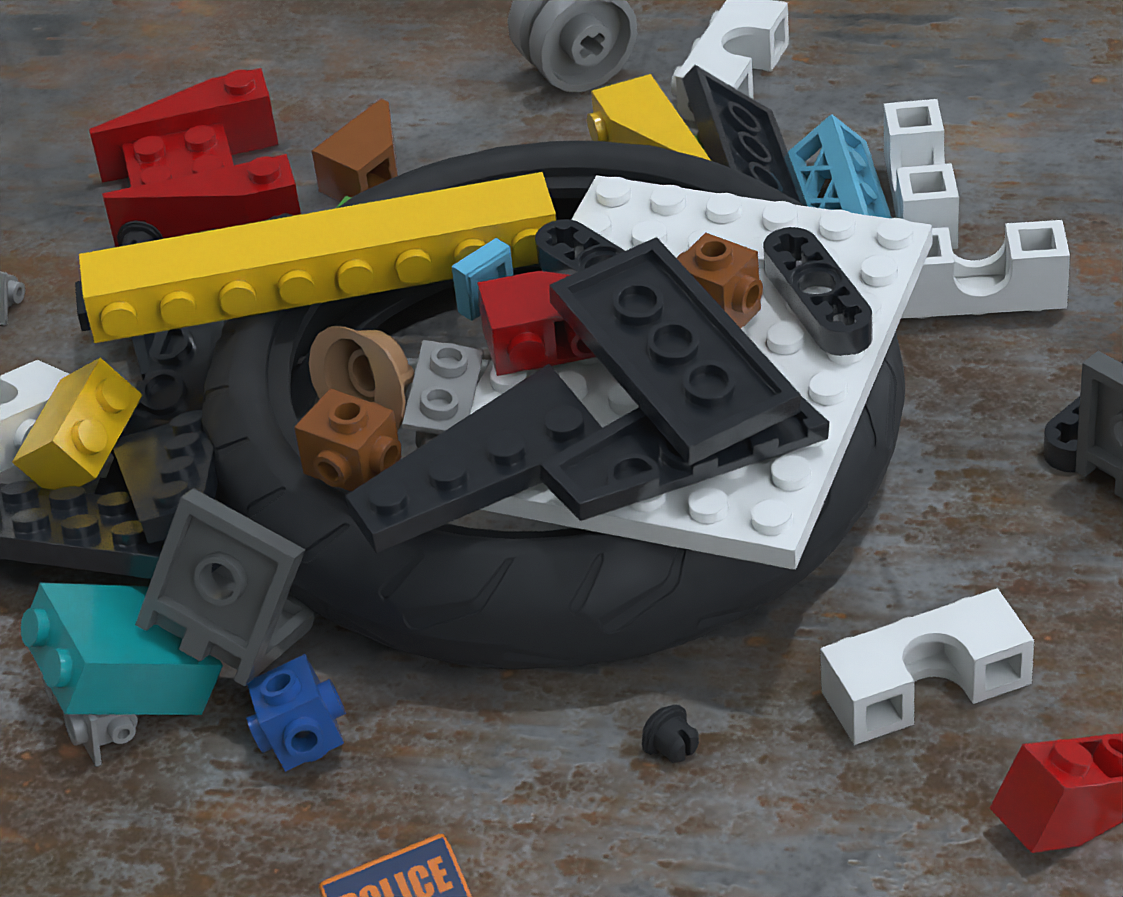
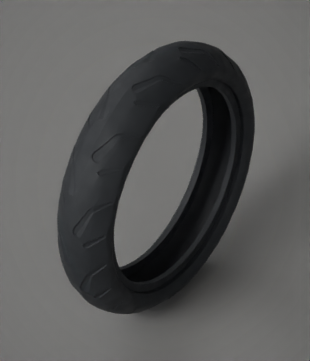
(485, 591)

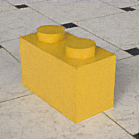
(78, 427)

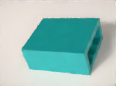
(106, 663)

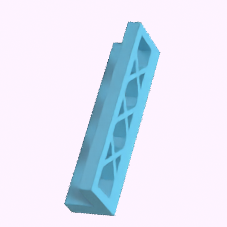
(844, 160)

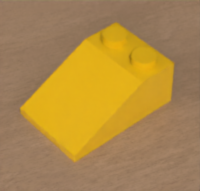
(640, 115)

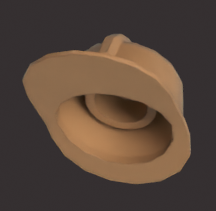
(361, 365)

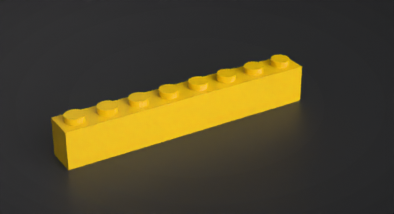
(308, 257)

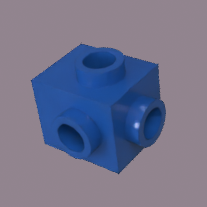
(295, 713)

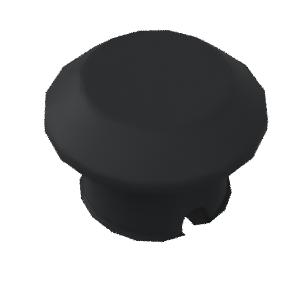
(137, 232)
(670, 734)

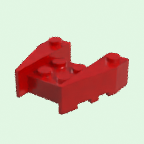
(184, 164)

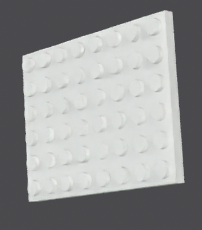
(772, 505)

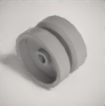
(574, 40)

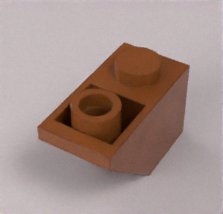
(357, 154)

